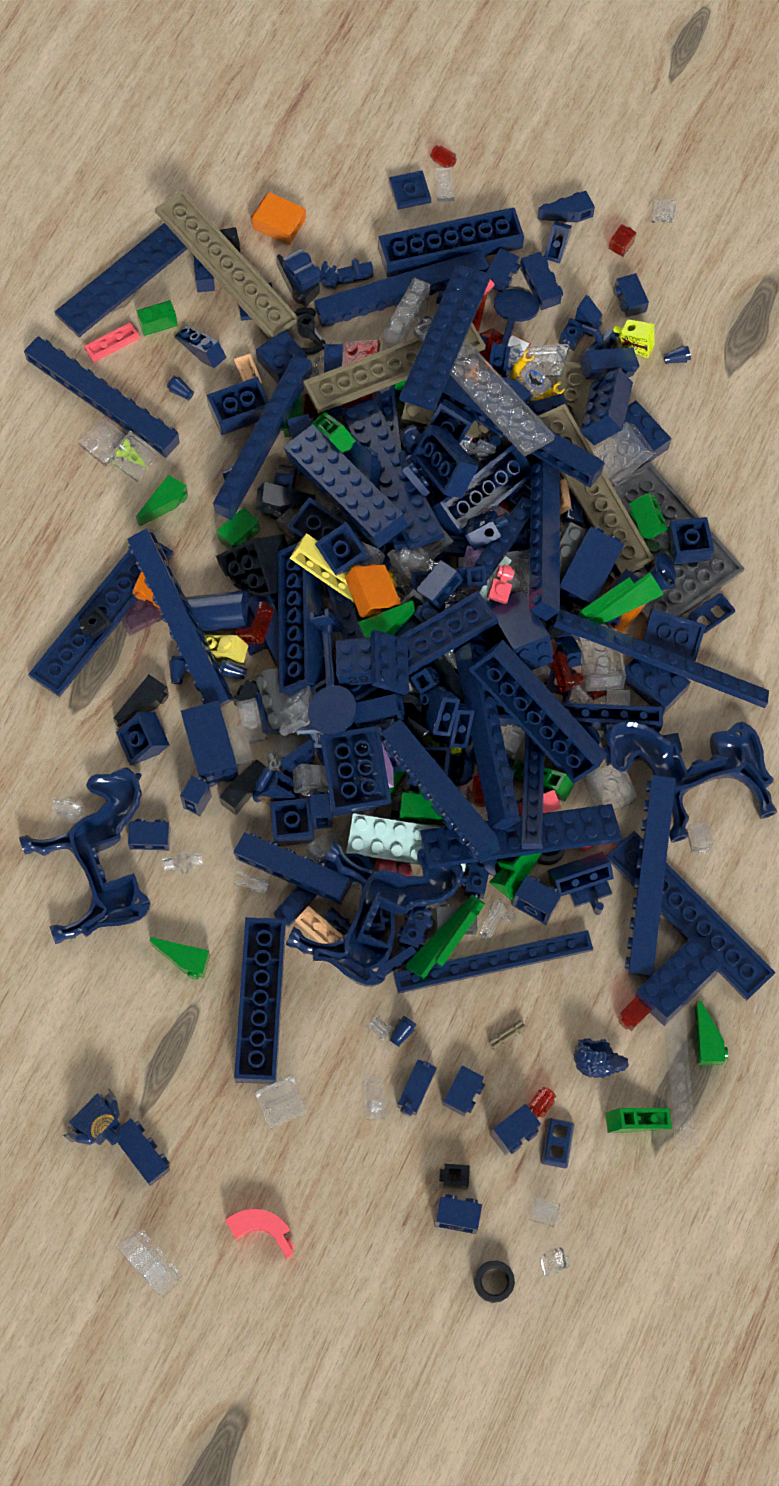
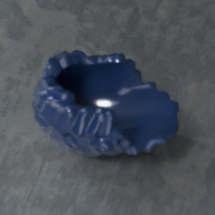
(597, 1058)

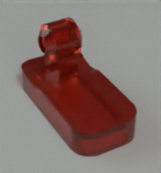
(563, 673)

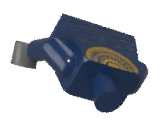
(274, 785)
(96, 1121)

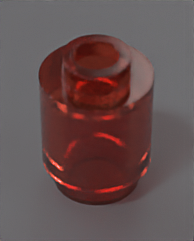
(443, 156)
(542, 1102)

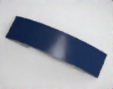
(471, 577)

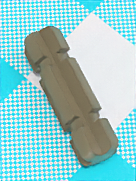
(507, 1034)

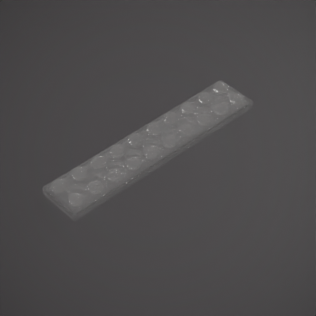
(496, 398)

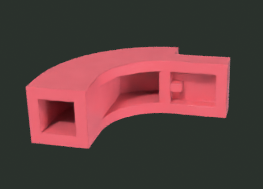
(261, 1220)

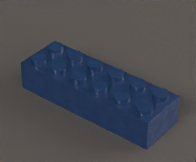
(487, 488)

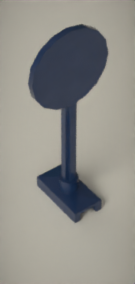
(514, 306)
(334, 706)

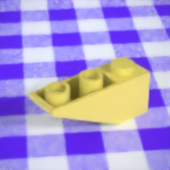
(227, 647)

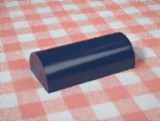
(220, 610)

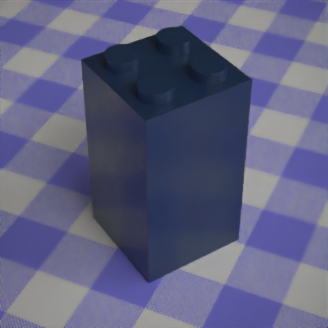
(590, 567)
(522, 631)
(210, 743)

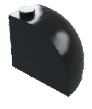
(254, 564)

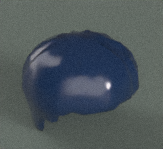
(462, 769)

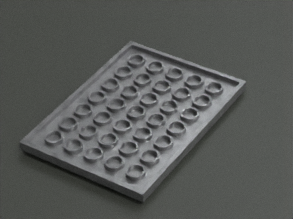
(693, 580)

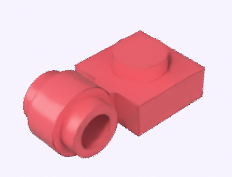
(499, 588)
(390, 865)

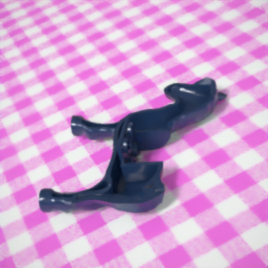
(731, 758)
(113, 901)
(357, 952)

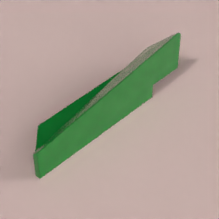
(622, 599)
(513, 873)
(446, 938)

